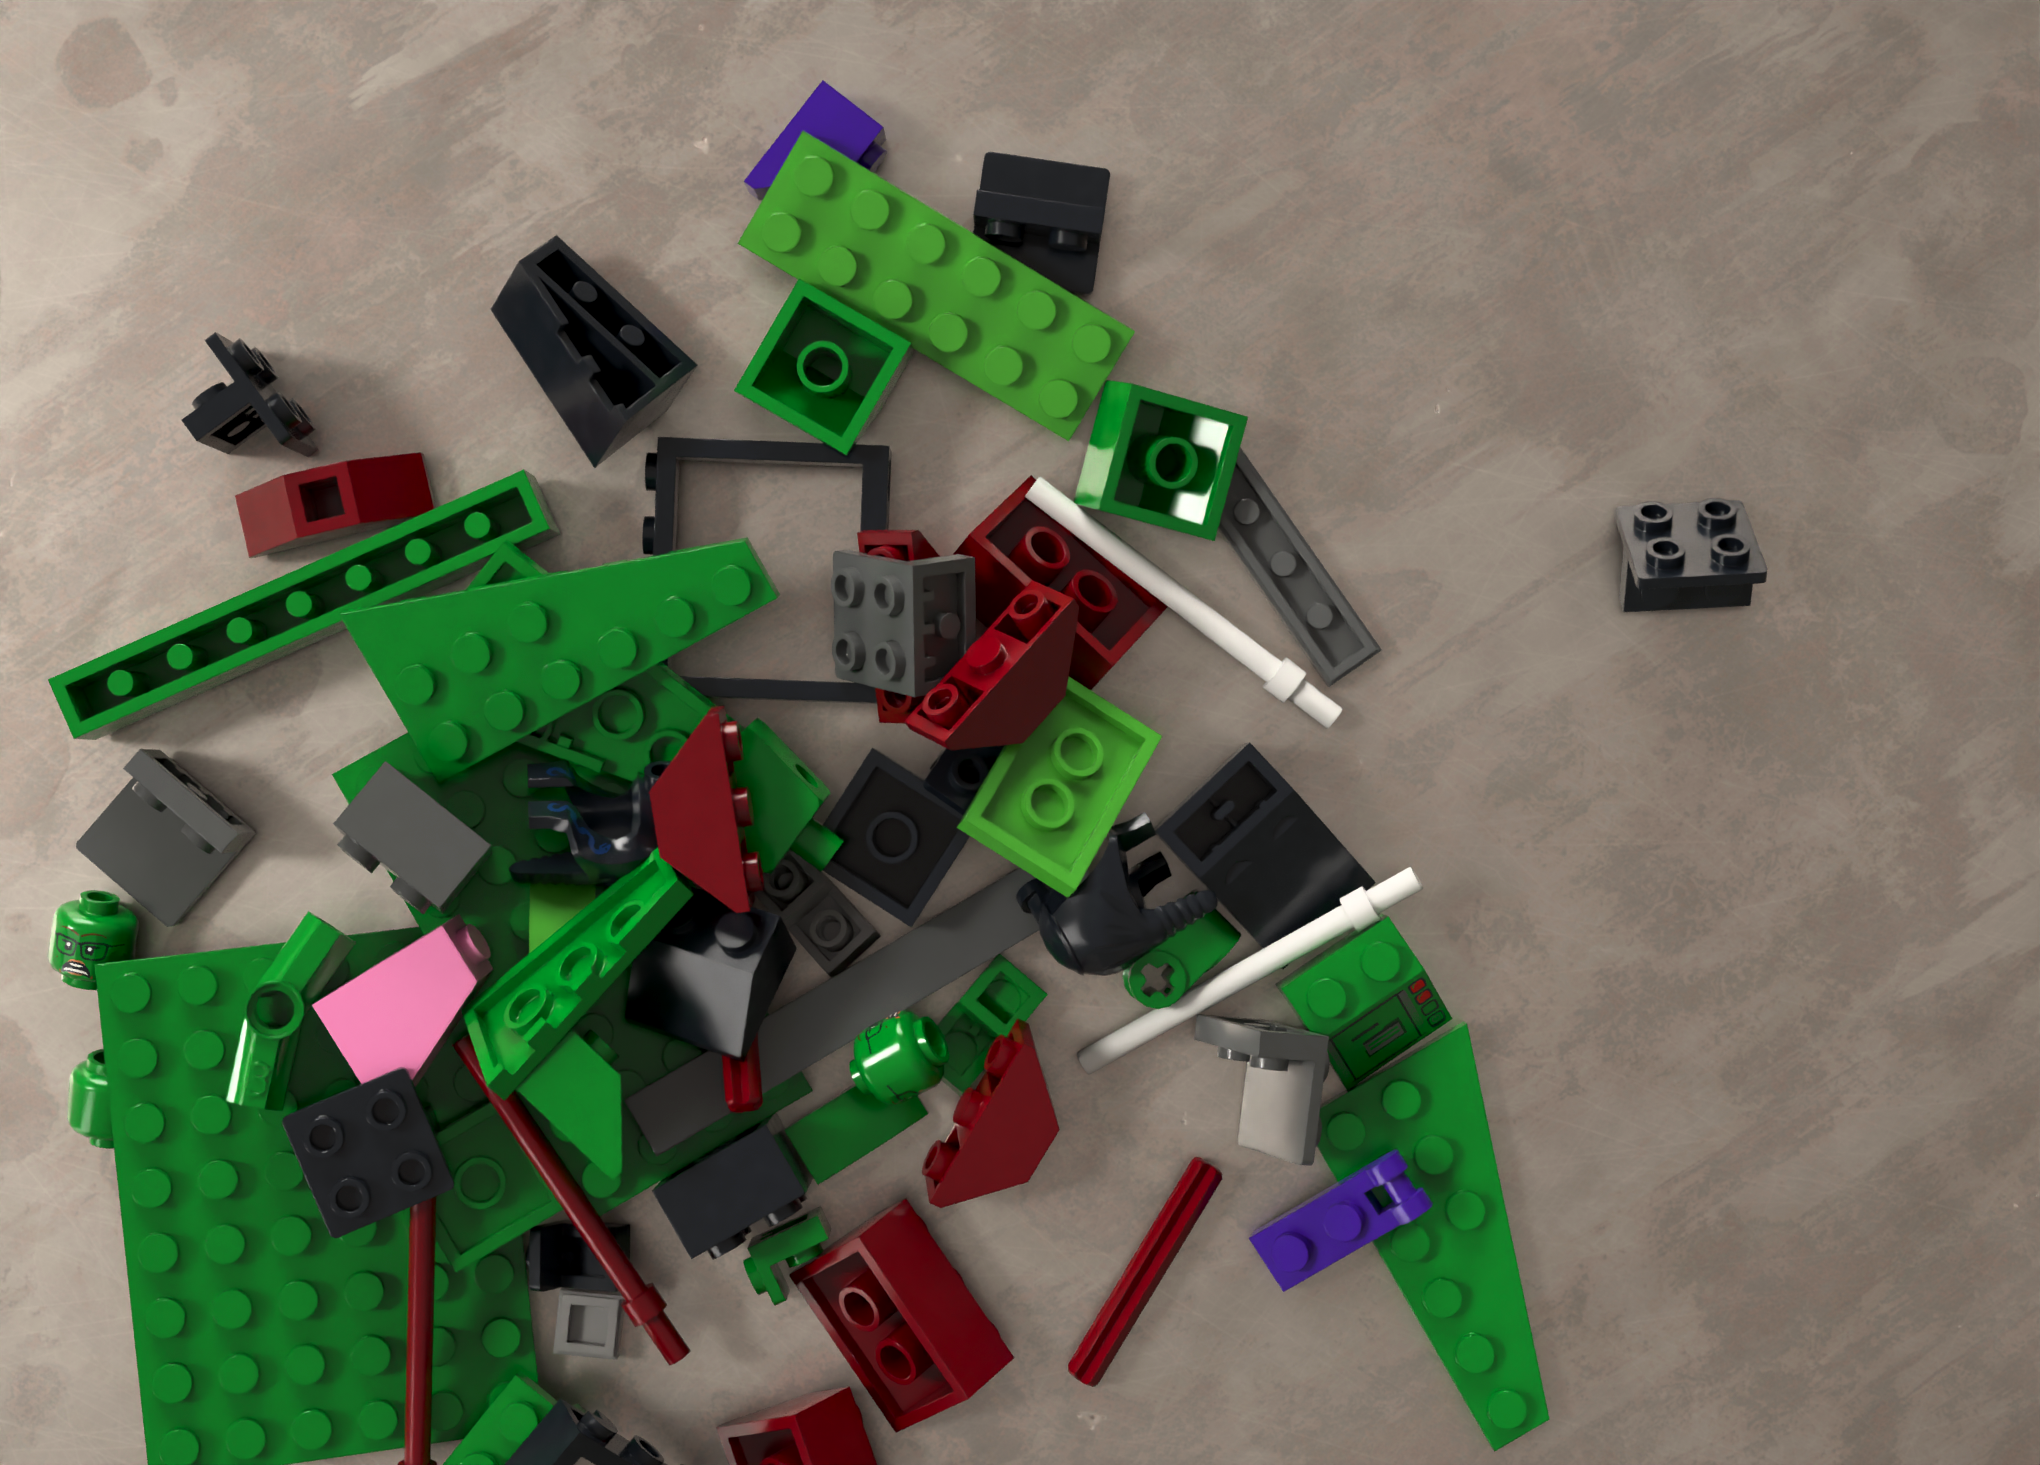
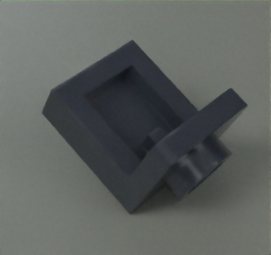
(562, 1258)

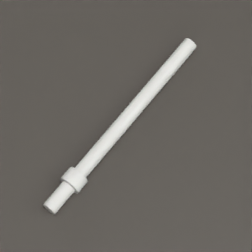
(1282, 677)
(1357, 910)

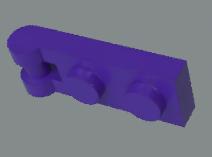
(1339, 1221)

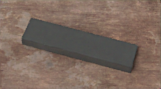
(1292, 577)

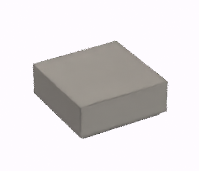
(589, 1323)

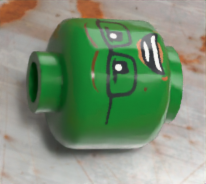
(89, 934)
(899, 1057)

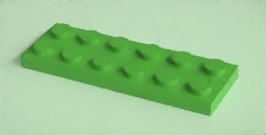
(936, 285)

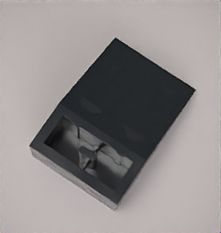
(1261, 848)

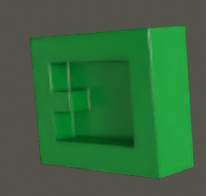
(793, 1241)

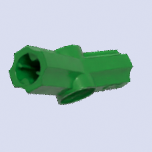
(268, 1052)

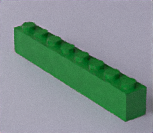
(301, 607)

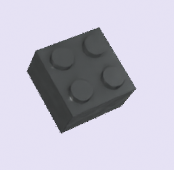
(411, 838)

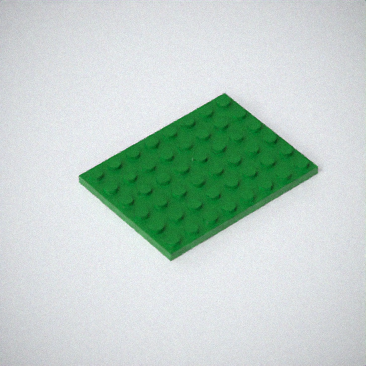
(243, 1307)

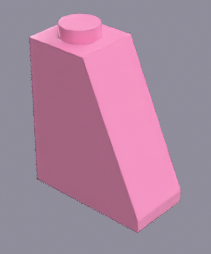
(408, 1002)

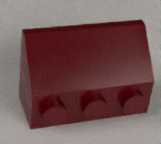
(1026, 545)
(902, 1317)
(801, 1431)

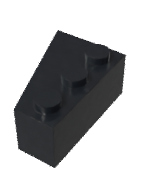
(589, 349)

